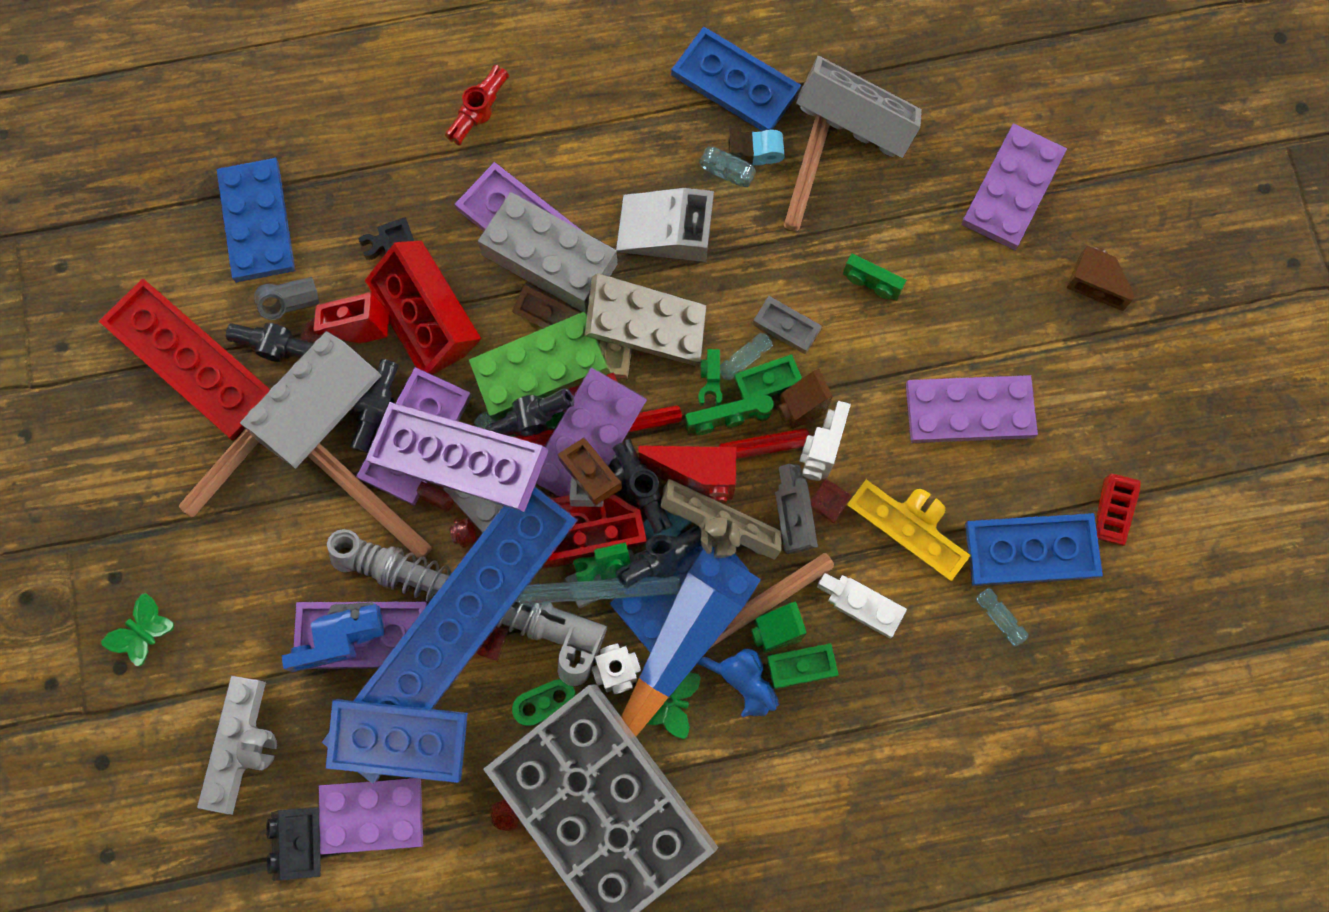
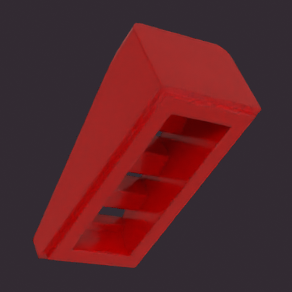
(1130, 499)

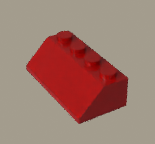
(422, 307)

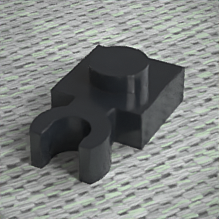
(388, 234)

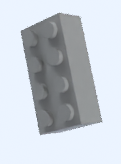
(546, 251)

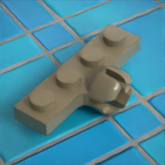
(720, 524)

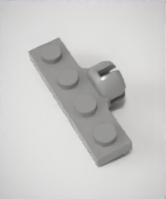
(236, 746)

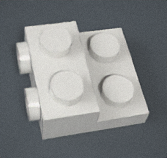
(821, 449)

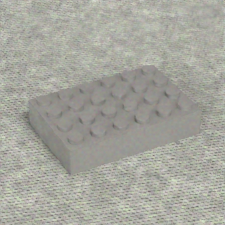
(600, 807)

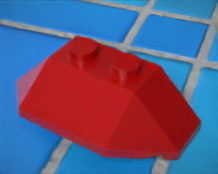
(597, 528)

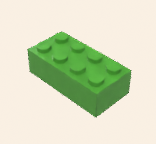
(537, 364)

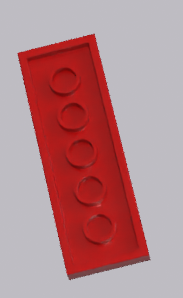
(185, 357)

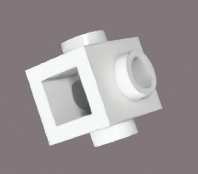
(619, 681)

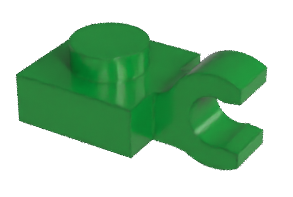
(711, 371)
(604, 562)

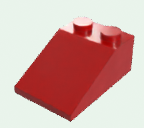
(702, 469)

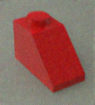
(353, 319)

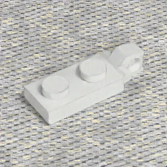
(863, 604)

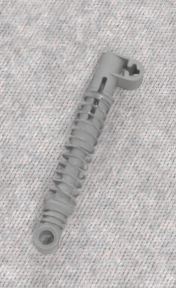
(535, 619)

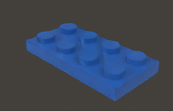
(735, 80)
(255, 220)
(1033, 549)
(648, 613)
(396, 740)

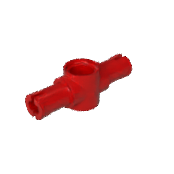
(472, 116)

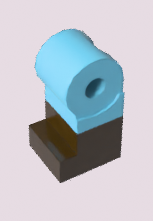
(756, 147)

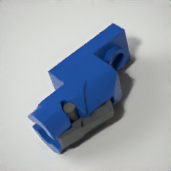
(336, 634)

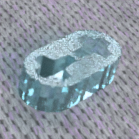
(727, 166)

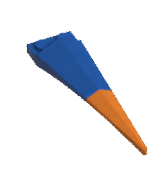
(703, 609)

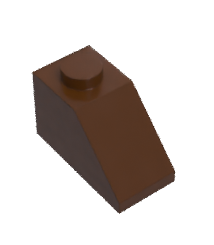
(1101, 278)
(805, 400)

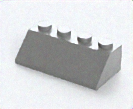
(859, 107)
(310, 399)

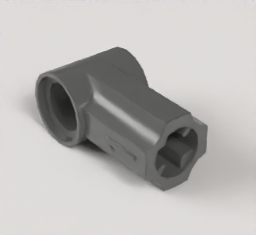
(290, 297)

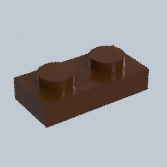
(542, 307)
(589, 471)

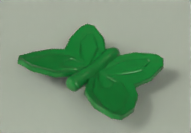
(136, 640)
(670, 714)

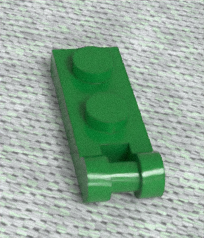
(729, 414)

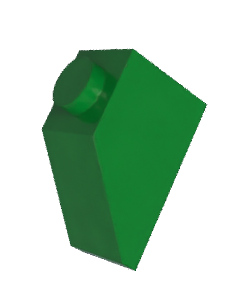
(779, 628)

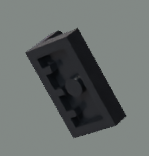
(294, 844)

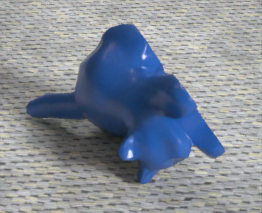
(744, 674)

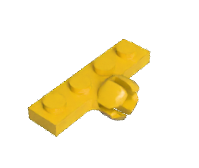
(911, 526)

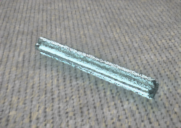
(598, 590)

